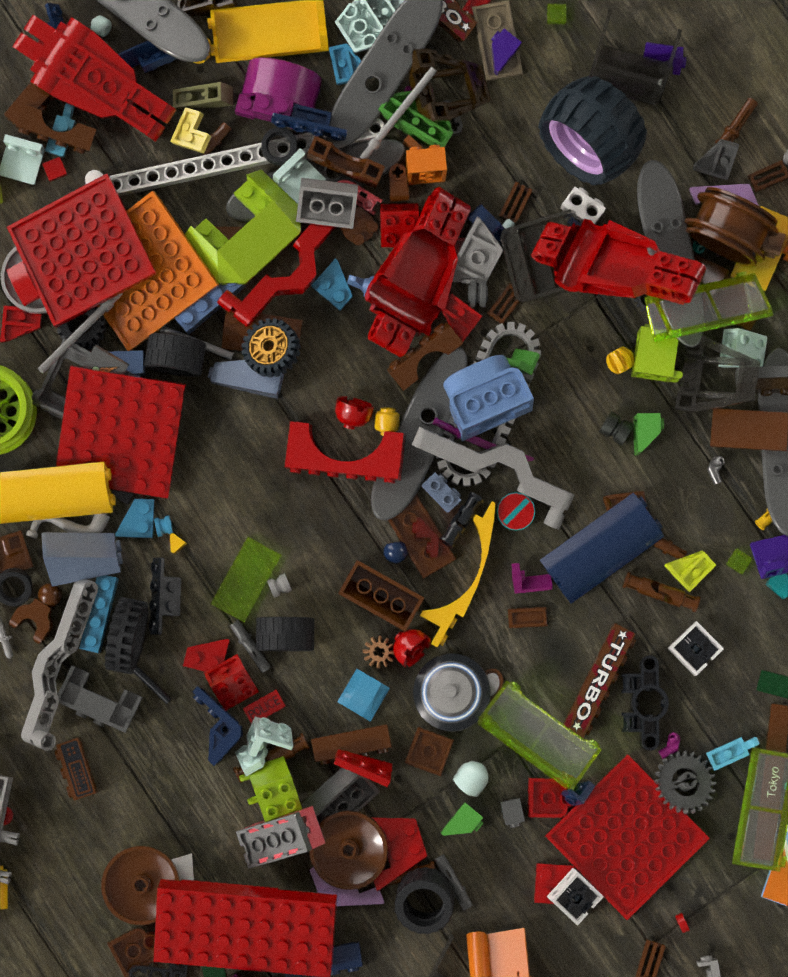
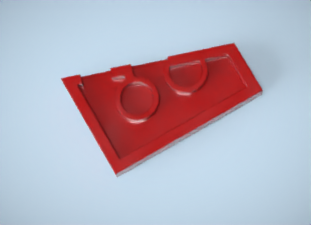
(368, 767)

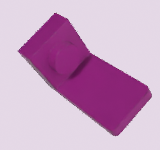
(530, 583)

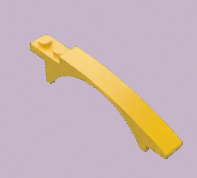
(445, 616)

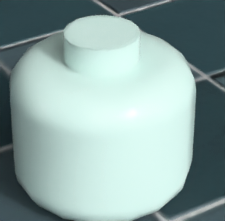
(101, 25)

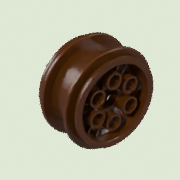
(731, 226)

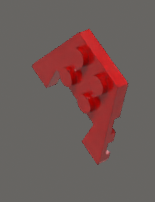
(404, 848)

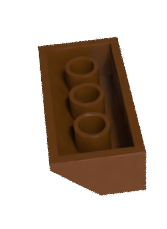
(234, 330)
(381, 595)

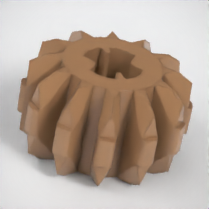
(376, 658)

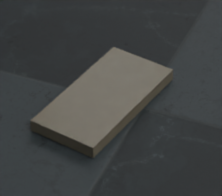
(489, 20)

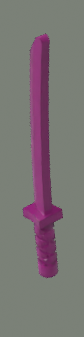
(474, 440)

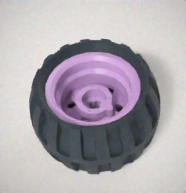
(592, 130)

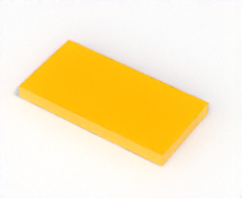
(765, 269)

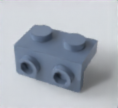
(441, 492)

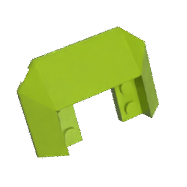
(257, 241)

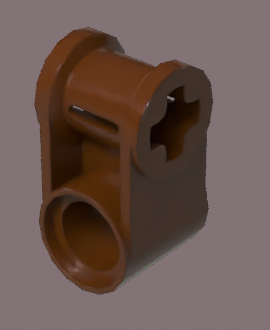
(398, 186)

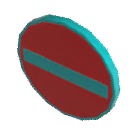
(516, 511)

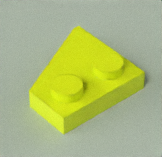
(691, 569)

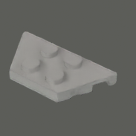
(477, 254)

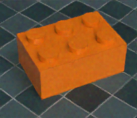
(426, 165)

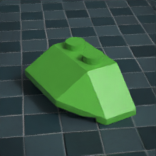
(416, 124)

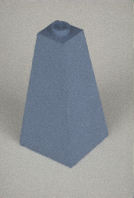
(241, 377)

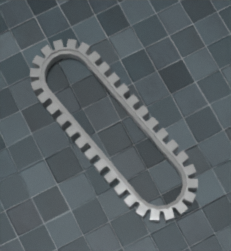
(488, 347)

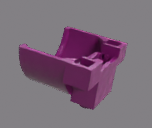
(276, 88)

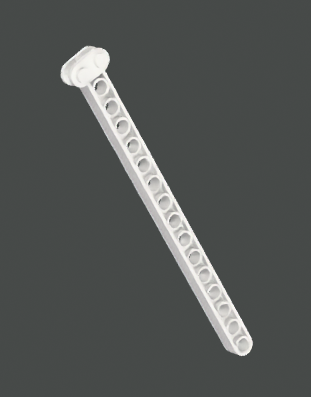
(216, 158)

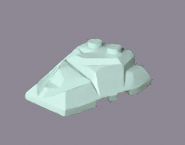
(364, 21)

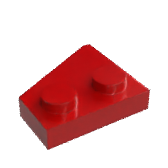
(460, 317)
(206, 655)

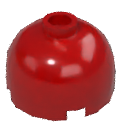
(353, 412)
(409, 646)

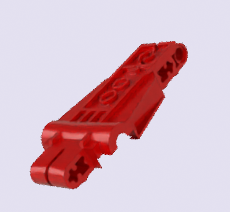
(90, 75)
(615, 262)
(417, 275)

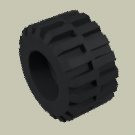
(92, 337)

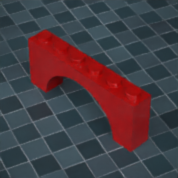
(383, 463)

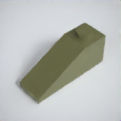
(203, 96)

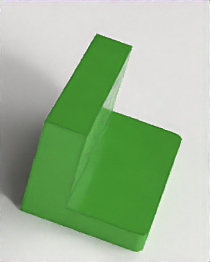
(524, 360)

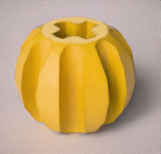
(620, 360)

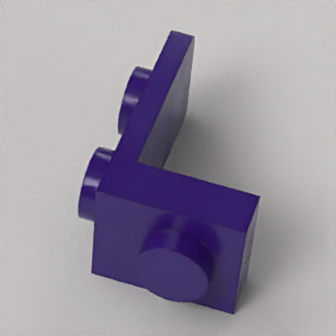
(662, 53)

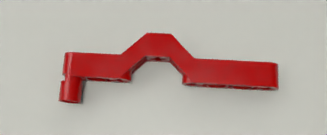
(298, 282)

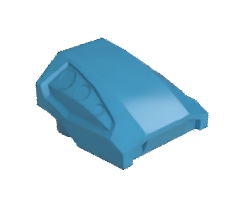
(363, 695)

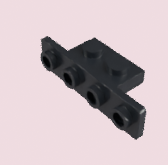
(164, 596)

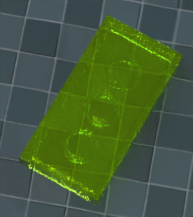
(246, 579)

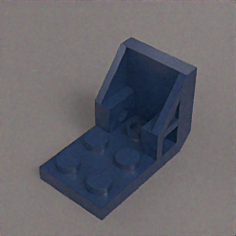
(219, 742)

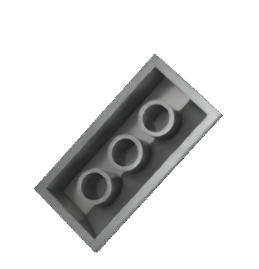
(341, 793)

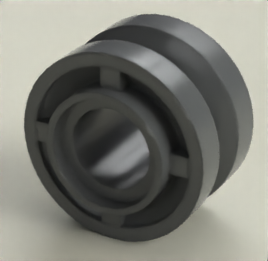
(478, 293)

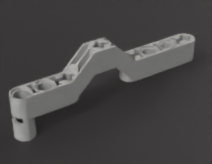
(506, 454)
(49, 662)

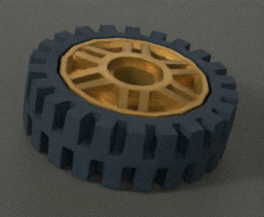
(280, 357)

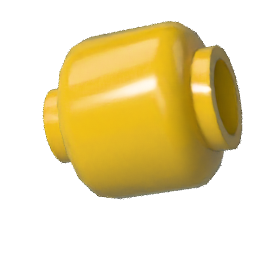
(387, 420)

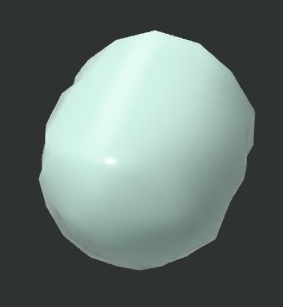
(471, 778)

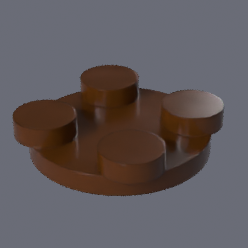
(363, 228)

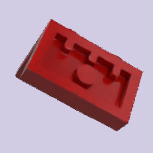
(396, 221)
(231, 682)

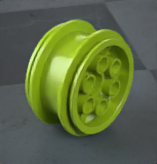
(25, 415)

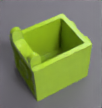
(655, 359)
(273, 789)

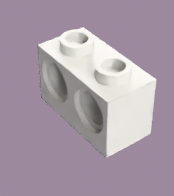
(586, 203)

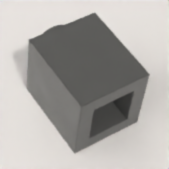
(512, 812)

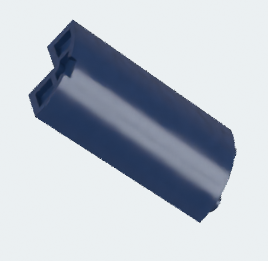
(602, 547)

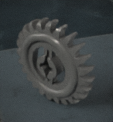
(699, 773)

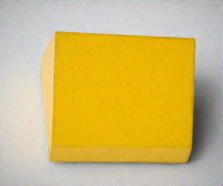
(176, 543)

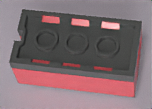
(281, 837)

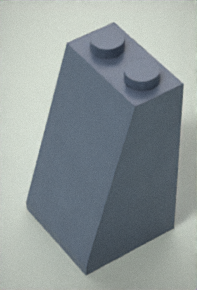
(80, 556)

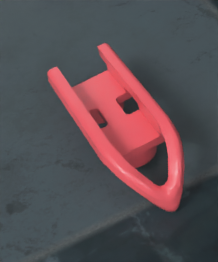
(367, 203)

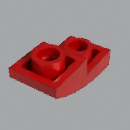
(22, 283)

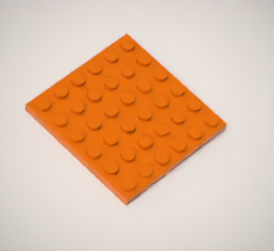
(179, 279)

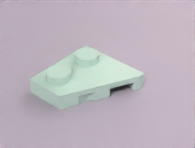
(249, 763)

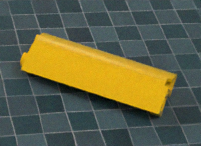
(268, 30)
(55, 492)

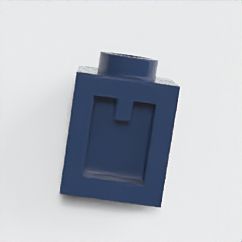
(579, 794)

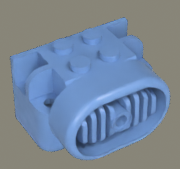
(487, 395)

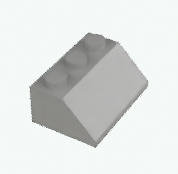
(327, 203)

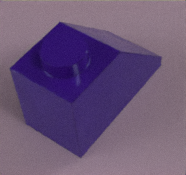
(503, 49)

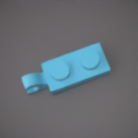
(61, 124)
(730, 752)

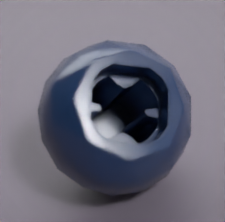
(395, 552)

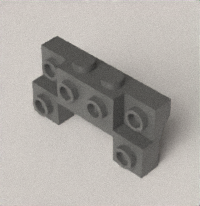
(96, 706)

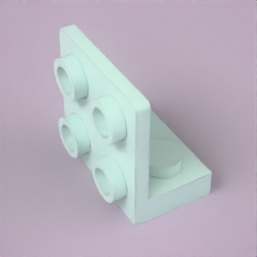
(21, 159)
(290, 173)
(745, 343)
(263, 731)

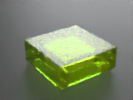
(556, 13)
(738, 561)

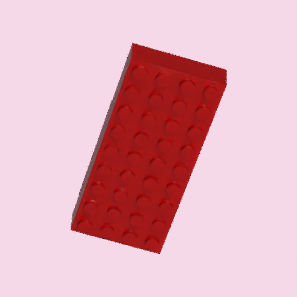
(244, 927)

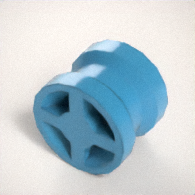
(163, 525)

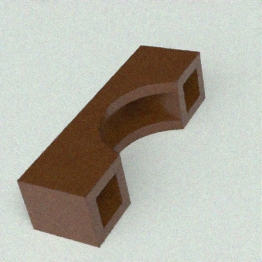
(79, 137)
(359, 169)
(405, 369)

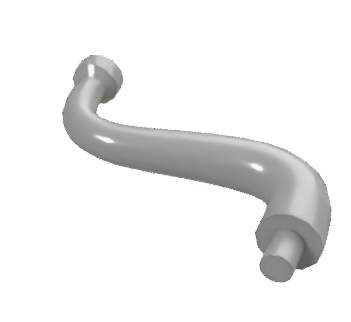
(97, 525)

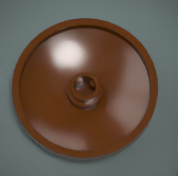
(352, 850)
(132, 883)

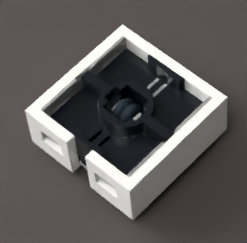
(695, 648)
(575, 896)

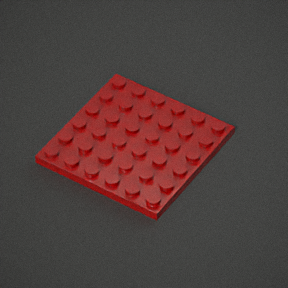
(81, 250)
(125, 424)
(626, 837)

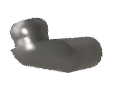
(714, 467)

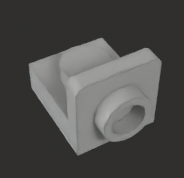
(713, 970)

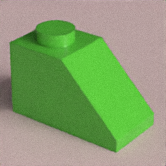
(463, 821)

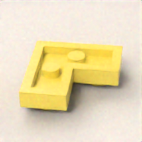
(186, 132)

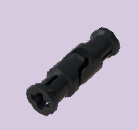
(462, 518)

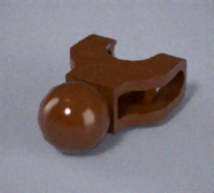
(39, 611)

